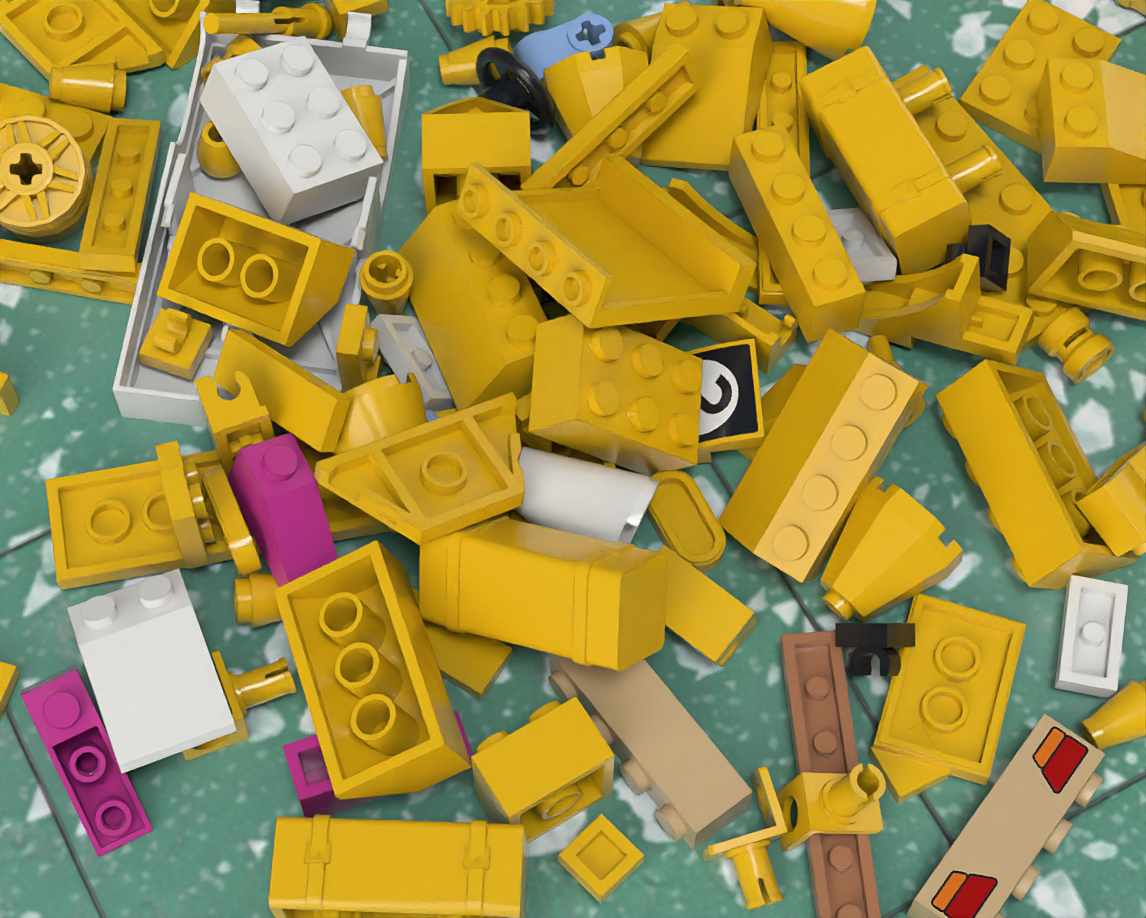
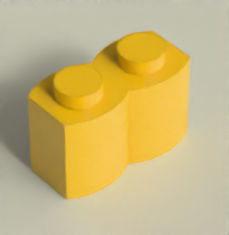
(1118, 503)

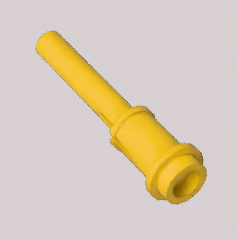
(309, 21)

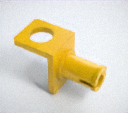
(243, 693)
(832, 804)
(750, 851)

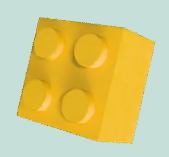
(544, 769)

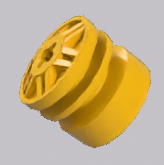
(56, 199)

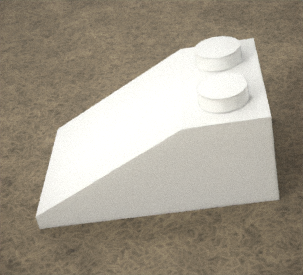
(150, 670)

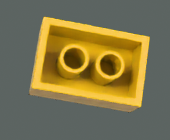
(616, 395)

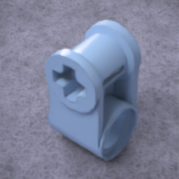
(555, 44)

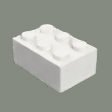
(290, 130)

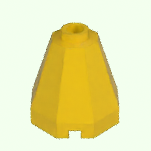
(585, 86)
(885, 554)

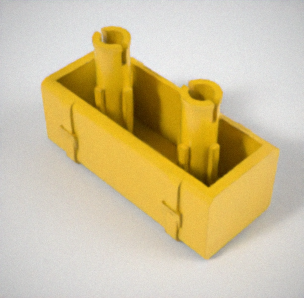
(889, 160)
(547, 591)
(397, 869)

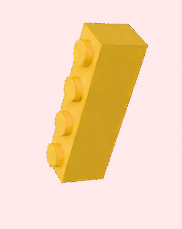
(796, 232)

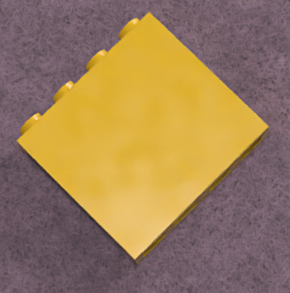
(611, 247)

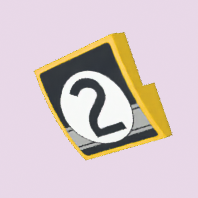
(729, 398)

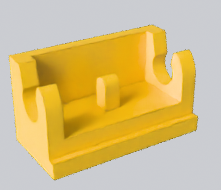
(770, 333)
(235, 421)
(704, 611)

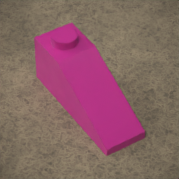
(282, 507)

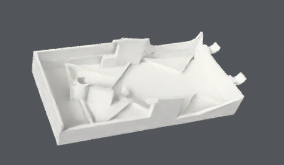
(168, 398)

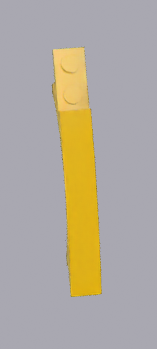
(929, 305)

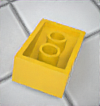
(733, 57)
(1092, 122)

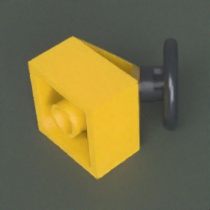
(485, 129)

